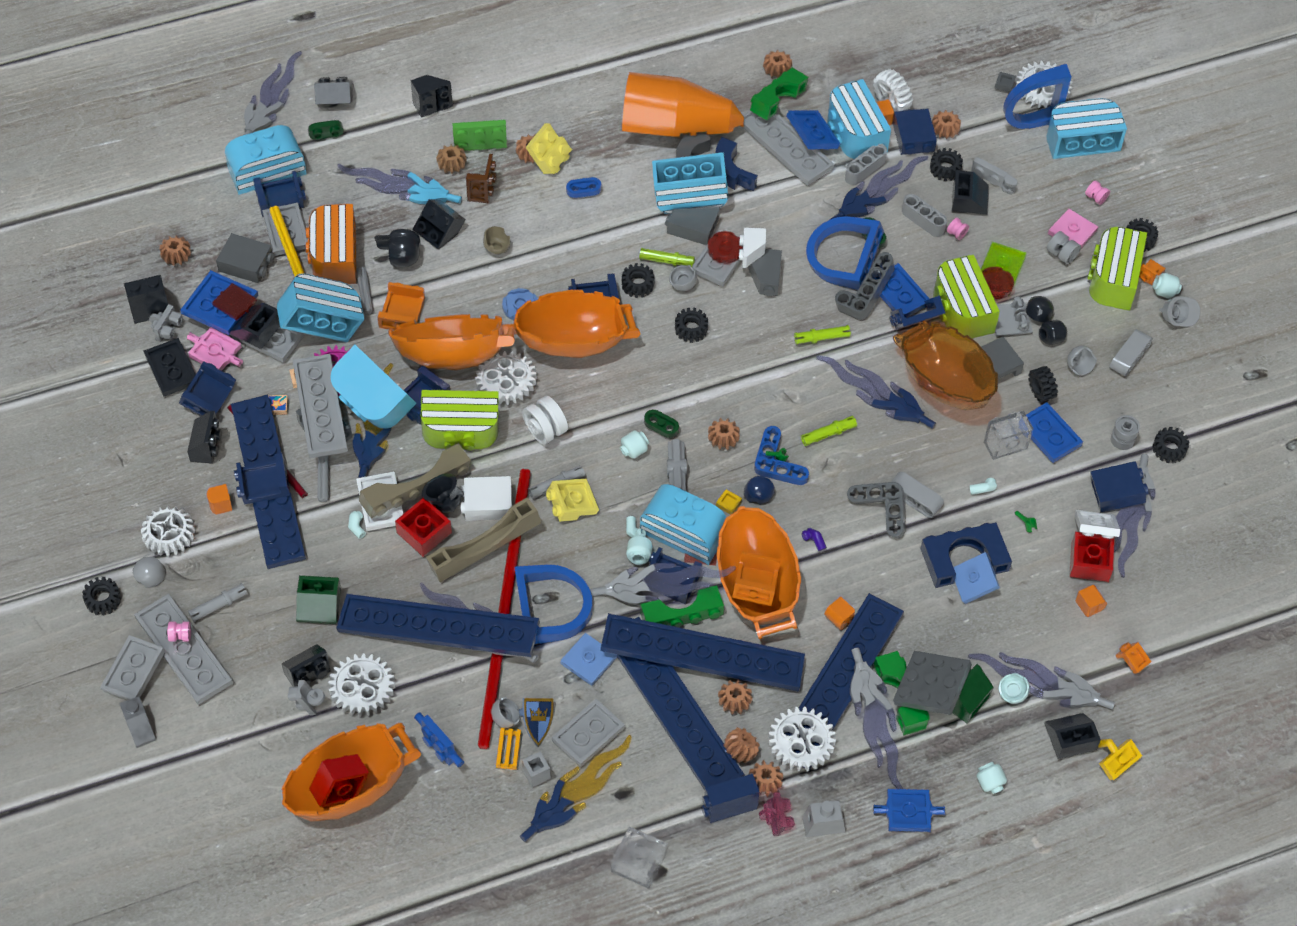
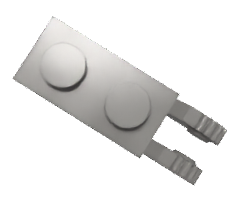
(994, 175)

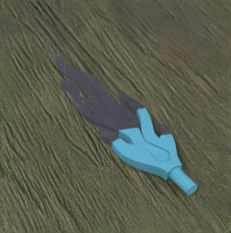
(407, 185)

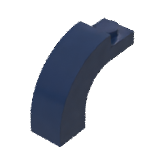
(734, 174)

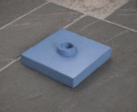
(975, 578)
(587, 660)

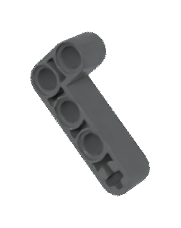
(883, 268)

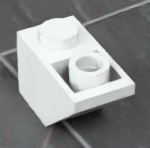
(753, 245)

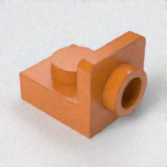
(1150, 270)
(1134, 656)

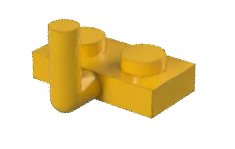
(1120, 757)

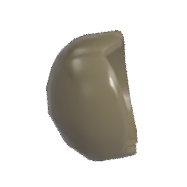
(496, 240)

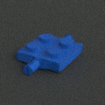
(436, 738)
(909, 810)

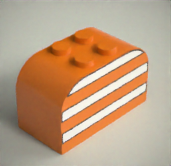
(332, 242)

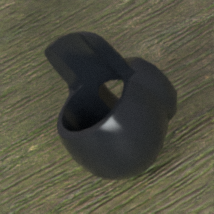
(402, 246)

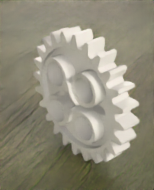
(1046, 94)
(508, 375)
(361, 684)
(784, 744)

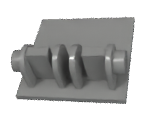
(1013, 319)

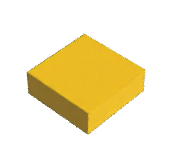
(728, 502)

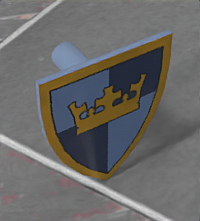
(537, 717)

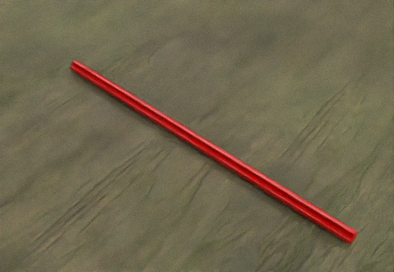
(504, 607)

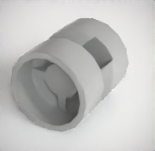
(1063, 247)
(1125, 432)

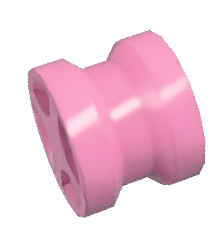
(958, 228)

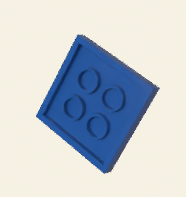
(200, 305)

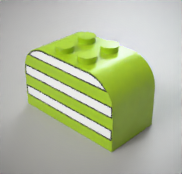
(1116, 267)
(966, 297)
(459, 418)

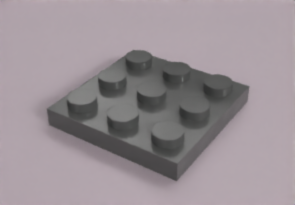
(932, 682)

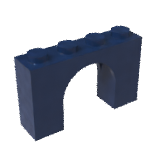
(982, 538)

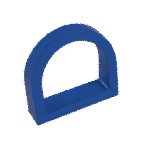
(1057, 76)
(865, 226)
(547, 572)

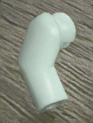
(988, 486)
(353, 524)
(631, 529)

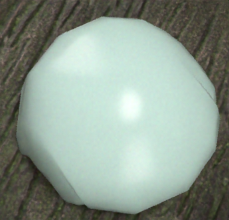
(1014, 688)

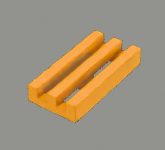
(509, 733)

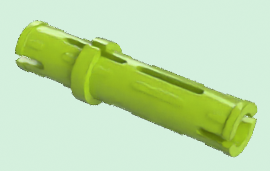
(665, 257)
(822, 334)
(836, 427)

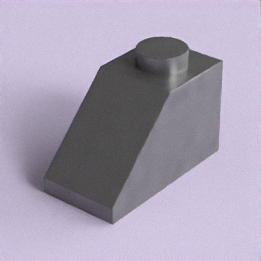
(137, 722)

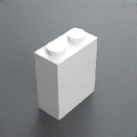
(486, 498)

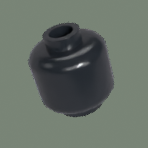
(1053, 332)

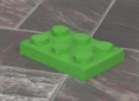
(480, 135)

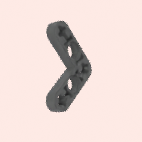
(889, 500)

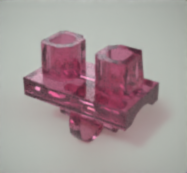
(774, 814)

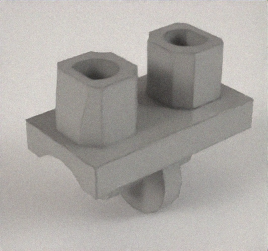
(162, 322)
(306, 697)

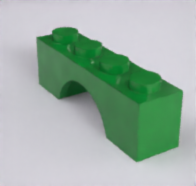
(790, 83)
(706, 606)
(891, 671)

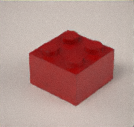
(423, 527)
(1091, 557)
(338, 780)

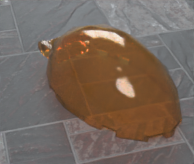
(948, 365)

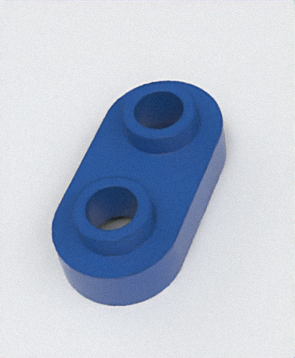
(583, 187)

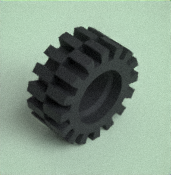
(949, 157)
(1144, 226)
(637, 272)
(691, 333)
(1043, 383)
(1175, 437)
(99, 586)

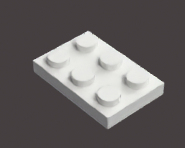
(387, 519)
(1097, 523)

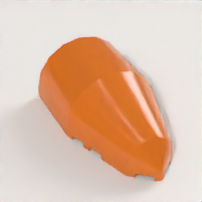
(675, 106)

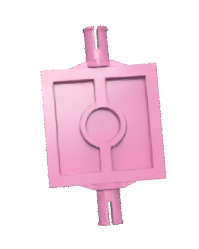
(215, 349)

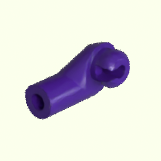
(815, 536)

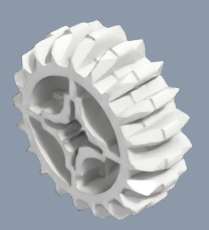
(893, 87)
(171, 535)

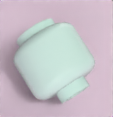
(1167, 285)
(634, 444)
(639, 550)
(991, 777)

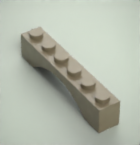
(382, 497)
(455, 558)

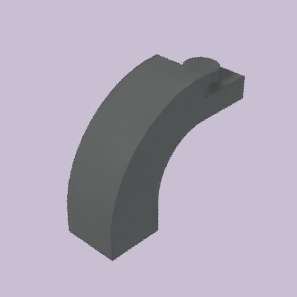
(693, 145)

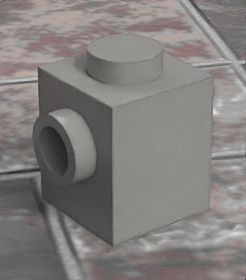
(536, 769)

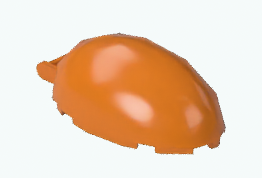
(574, 323)
(452, 340)
(760, 534)
(376, 751)

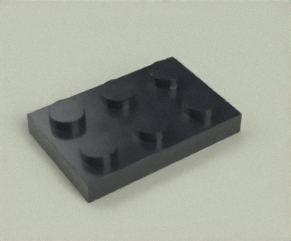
(170, 366)

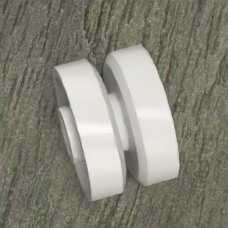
(545, 420)

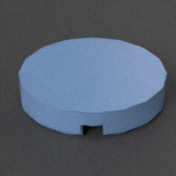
(515, 300)

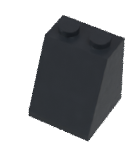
(146, 297)

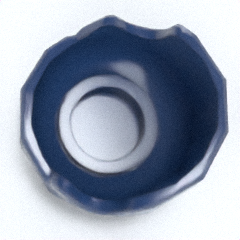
(759, 490)

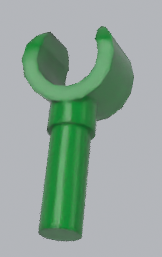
(779, 455)
(1029, 522)

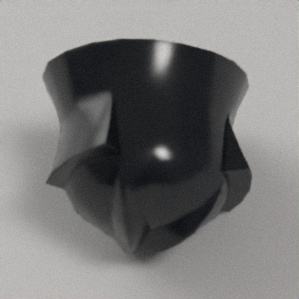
(443, 493)

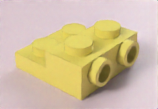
(548, 149)
(571, 499)

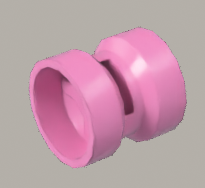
(1097, 192)
(179, 631)

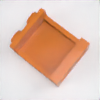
(401, 305)
(756, 578)

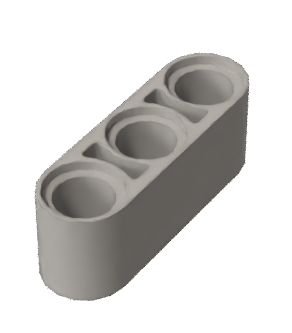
(865, 164)
(924, 215)
(1131, 352)
(918, 495)

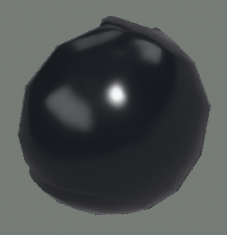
(1040, 309)

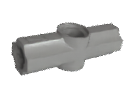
(677, 464)

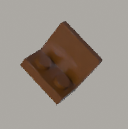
(480, 186)

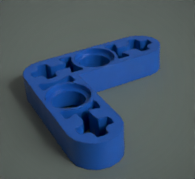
(770, 461)

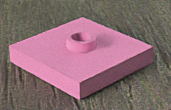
(1075, 227)

